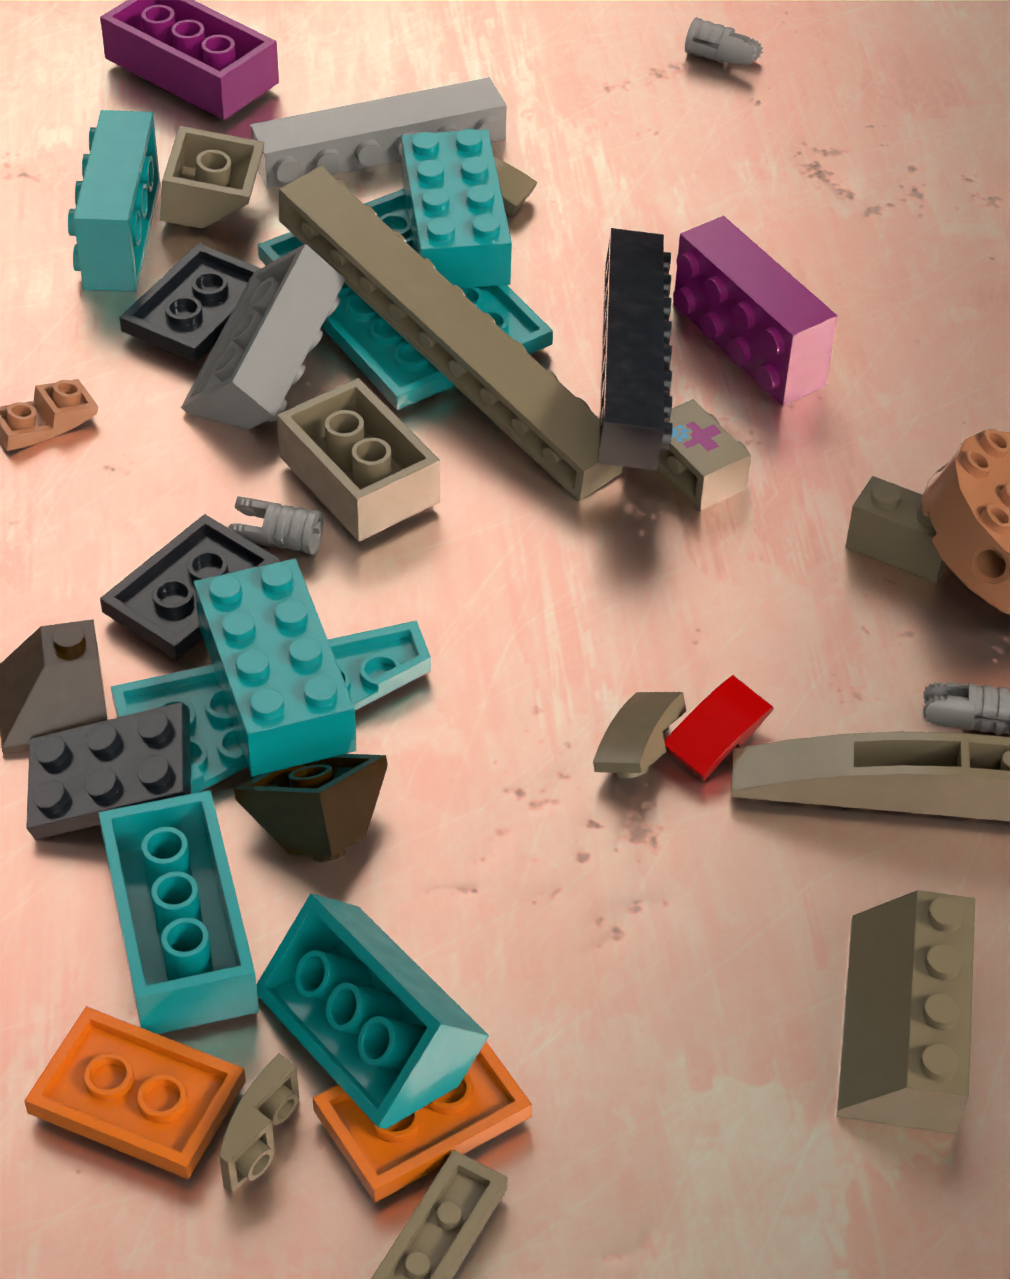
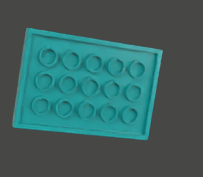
(380, 350)

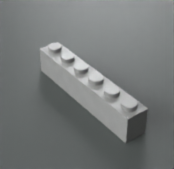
(371, 130)

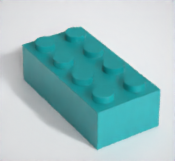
(115, 201)
(457, 206)
(275, 667)
(178, 913)

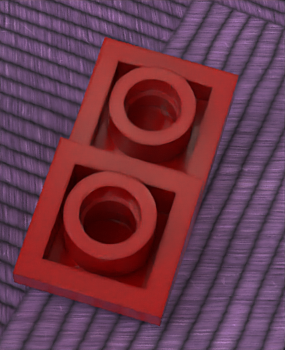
(717, 726)

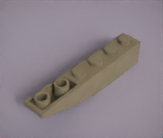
(882, 772)

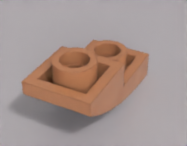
(52, 412)

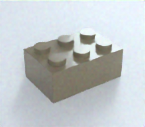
(359, 459)

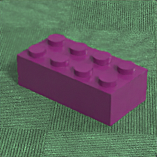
(191, 52)
(754, 310)

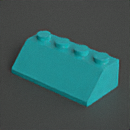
(368, 1011)

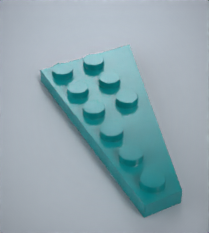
(369, 663)

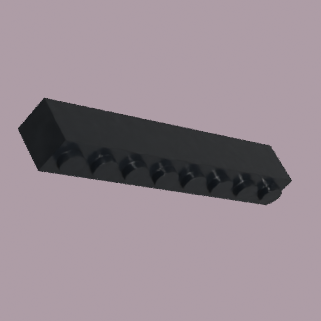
(635, 351)

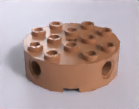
(972, 515)

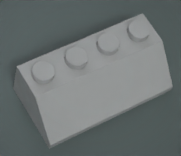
(266, 341)

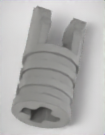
(720, 43)
(282, 525)
(968, 706)

